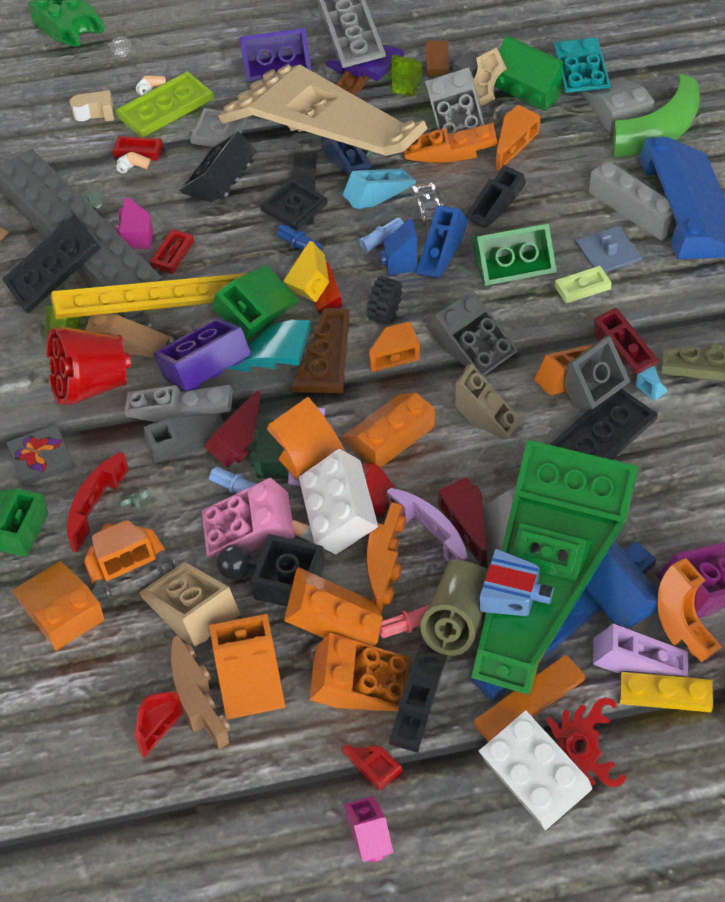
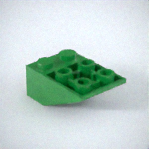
(254, 301)
(20, 520)

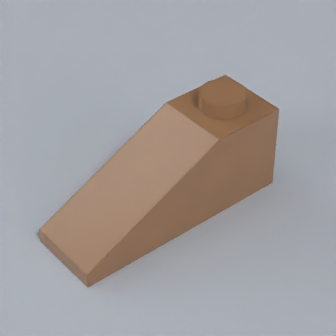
(137, 338)

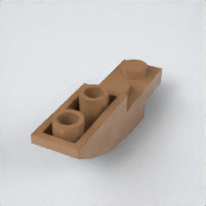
(194, 691)

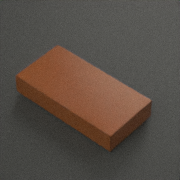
(437, 58)

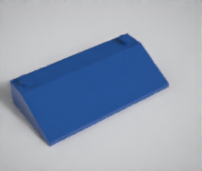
(692, 195)

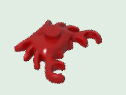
(581, 741)

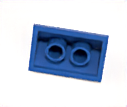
(622, 589)

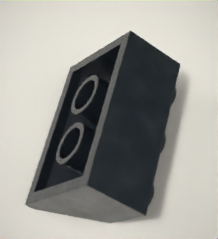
(220, 169)

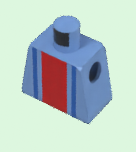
(512, 586)

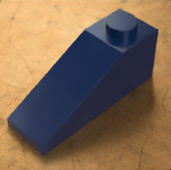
(345, 156)

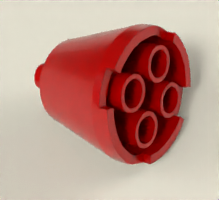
(85, 364)

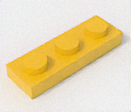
(666, 692)

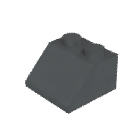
(595, 375)

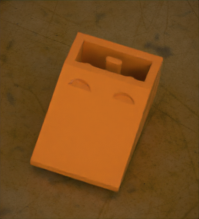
(247, 666)
(357, 675)

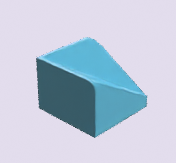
(650, 383)

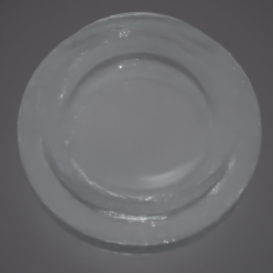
(121, 46)

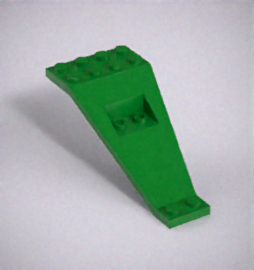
(561, 504)

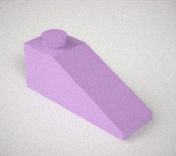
(632, 652)

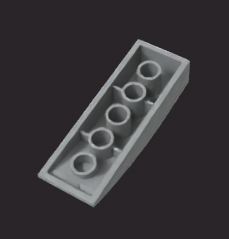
(351, 31)

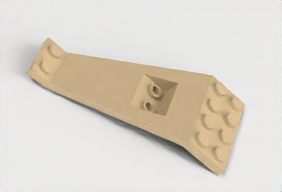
(318, 106)

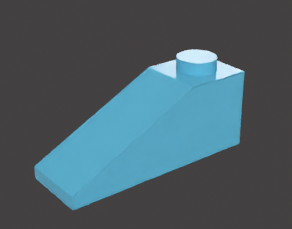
(373, 187)

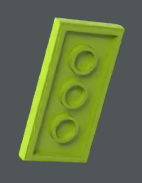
(164, 104)

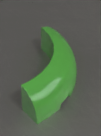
(668, 121)

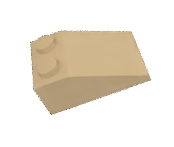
(191, 602)

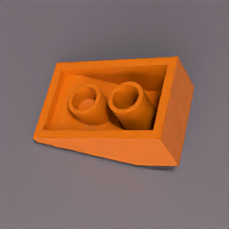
(59, 604)

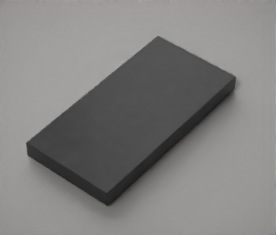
(51, 263)
(608, 426)

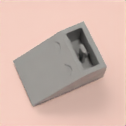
(455, 101)

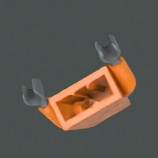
(120, 550)

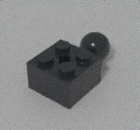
(274, 569)

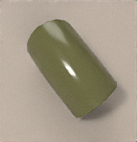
(455, 609)

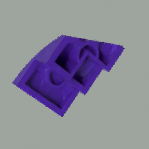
(374, 69)

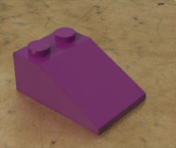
(711, 565)

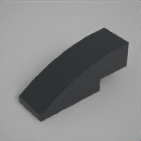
(496, 196)

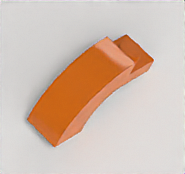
(678, 611)

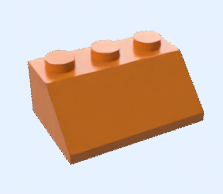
(391, 429)
(329, 608)

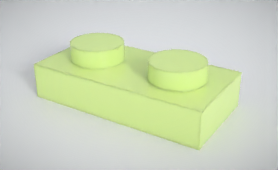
(583, 284)

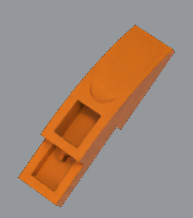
(458, 146)
(383, 557)

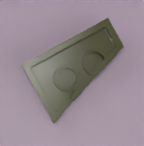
(695, 362)

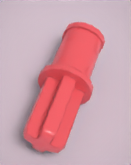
(404, 622)

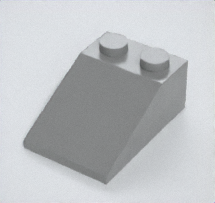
(620, 102)

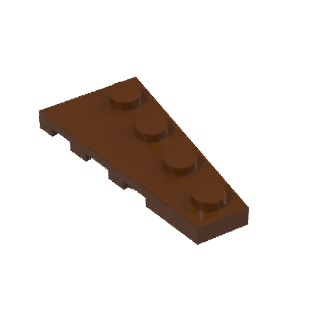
(326, 355)

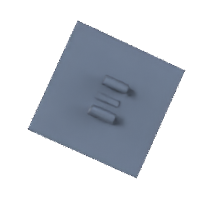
(608, 249)

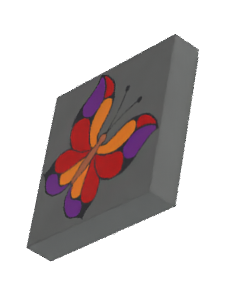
(40, 455)

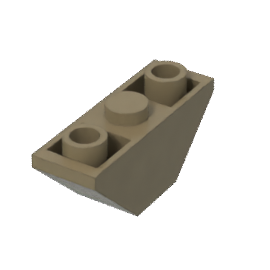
(483, 405)

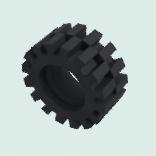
(384, 300)

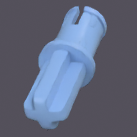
(379, 235)
(228, 480)

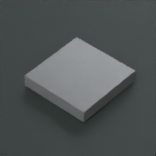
(210, 129)

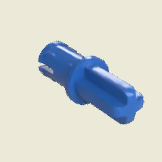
(296, 238)

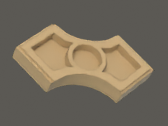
(489, 68)

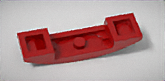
(107, 474)

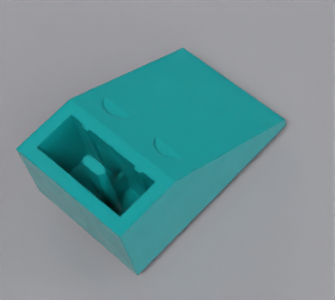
(582, 65)

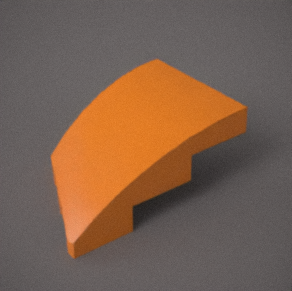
(304, 436)

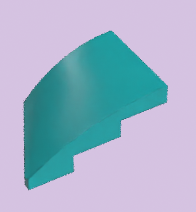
(276, 344)

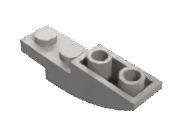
(169, 402)

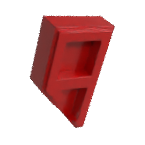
(374, 764)

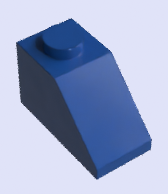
(400, 250)

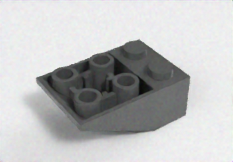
(471, 334)

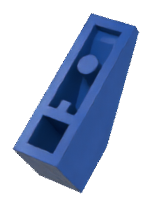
(442, 241)

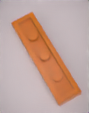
(547, 688)

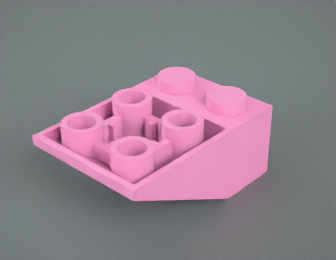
(248, 518)

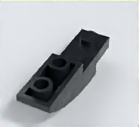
(418, 699)

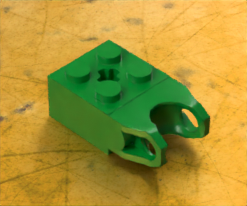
(65, 19)

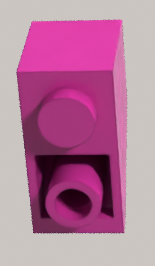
(135, 225)

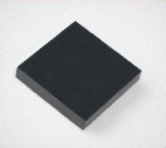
(294, 204)

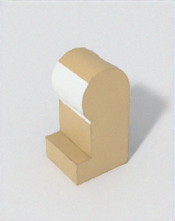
(92, 106)

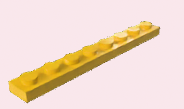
(138, 296)

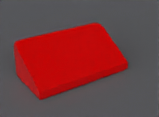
(331, 295)

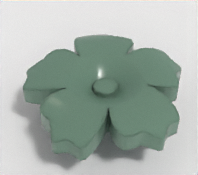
(94, 201)

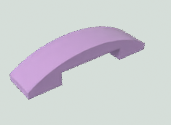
(432, 520)

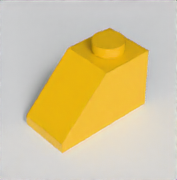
(309, 273)

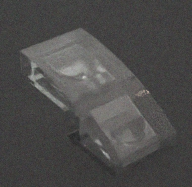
(427, 199)

